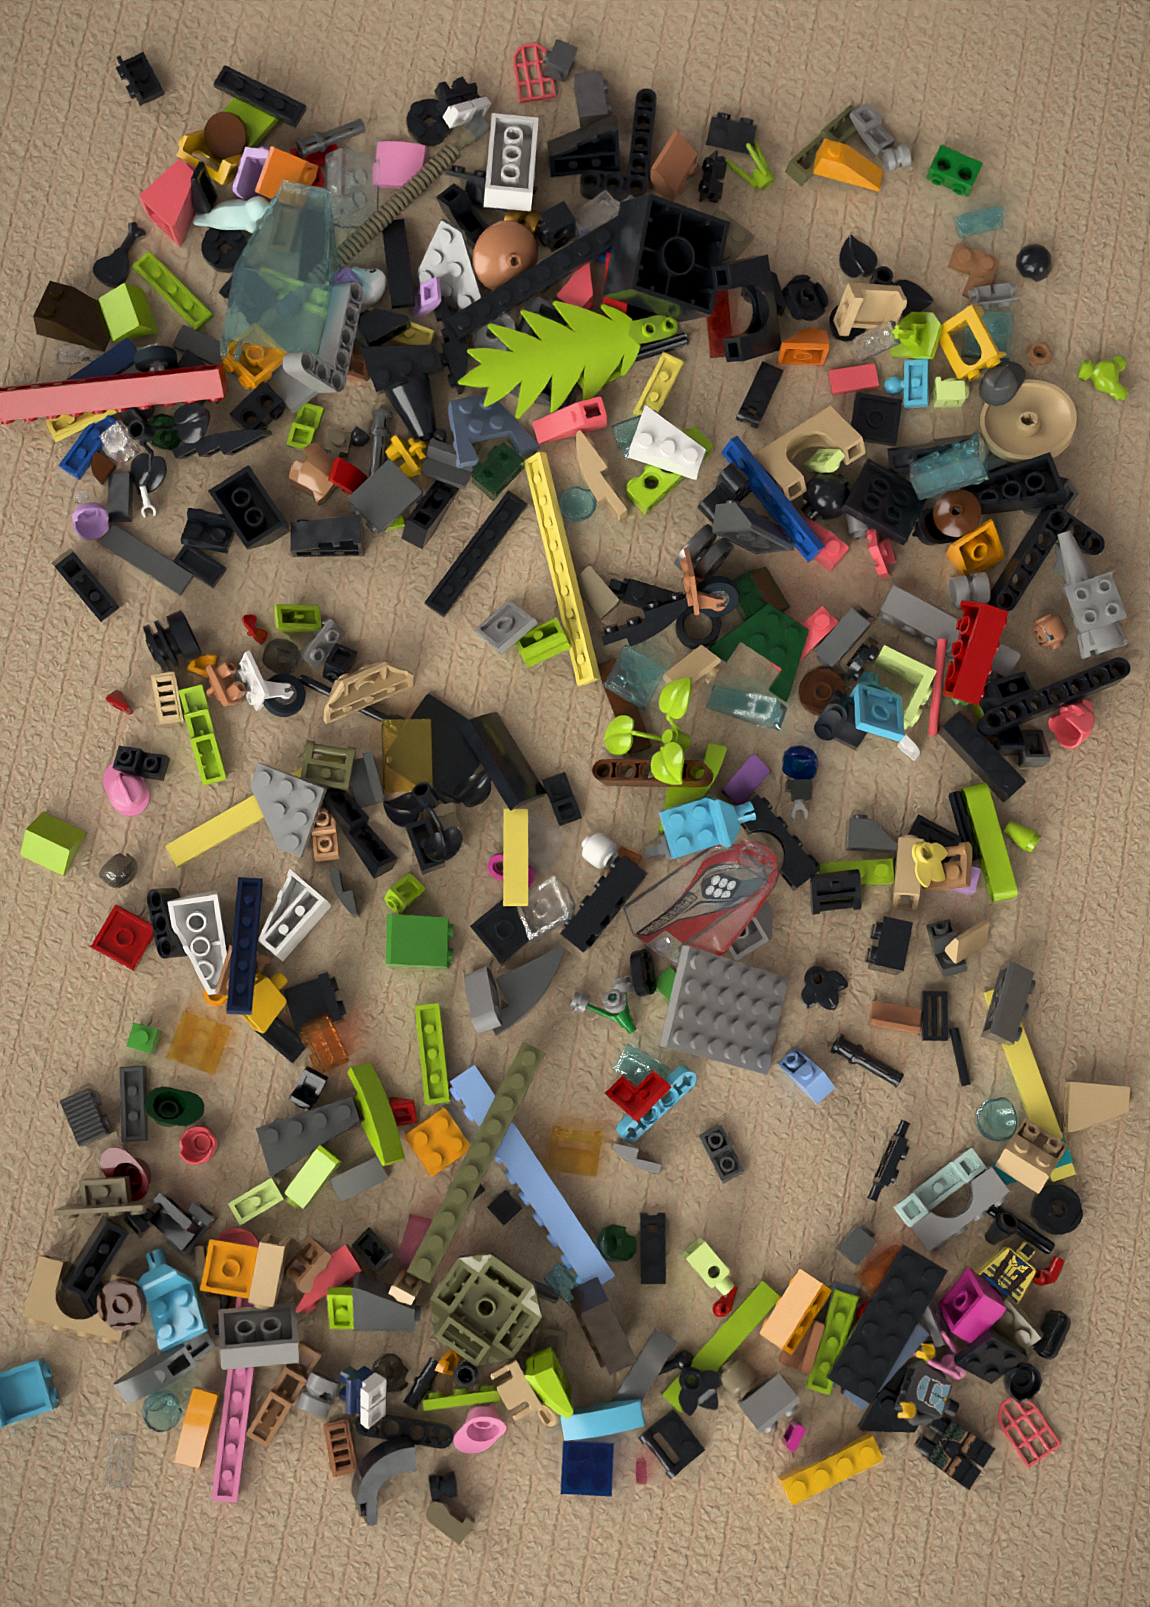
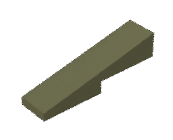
(840, 130)

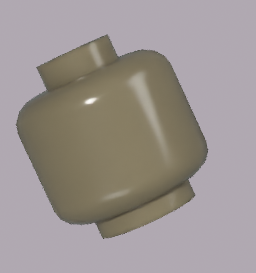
(738, 1378)

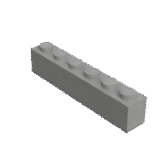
(930, 623)

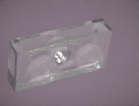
(875, 341)

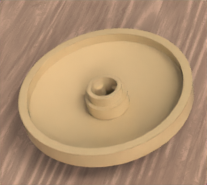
(1031, 424)

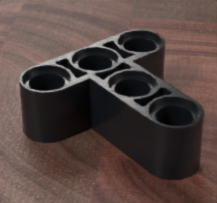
(730, 485)

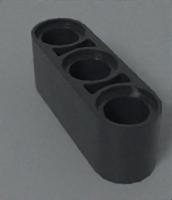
(166, 940)

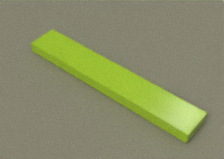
(728, 1337)

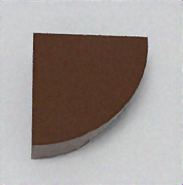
(101, 467)

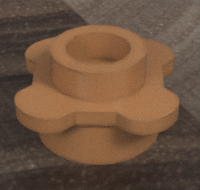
(1041, 348)

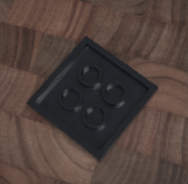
(884, 502)

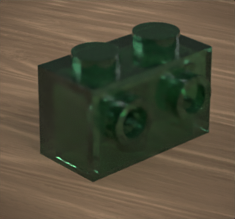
(497, 471)

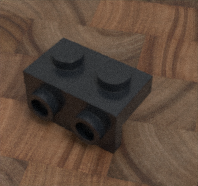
(140, 77)
(731, 133)

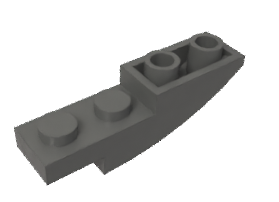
(163, 1369)

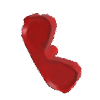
(258, 634)

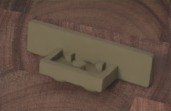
(104, 1196)

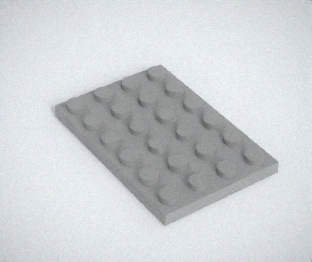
(724, 1010)

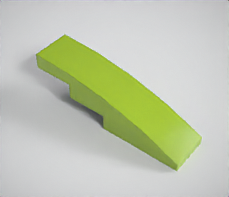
(202, 734)
(377, 1114)

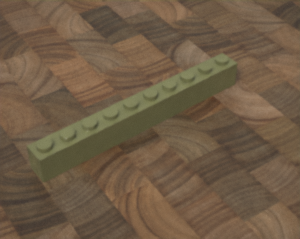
(476, 1162)

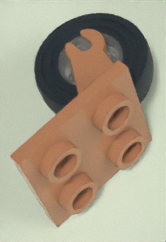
(711, 596)

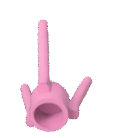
(947, 1363)

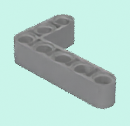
(330, 368)

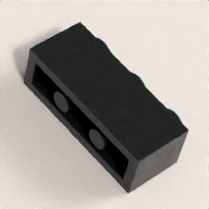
(95, 1257)

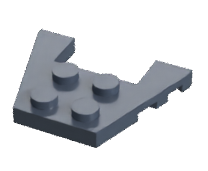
(476, 423)

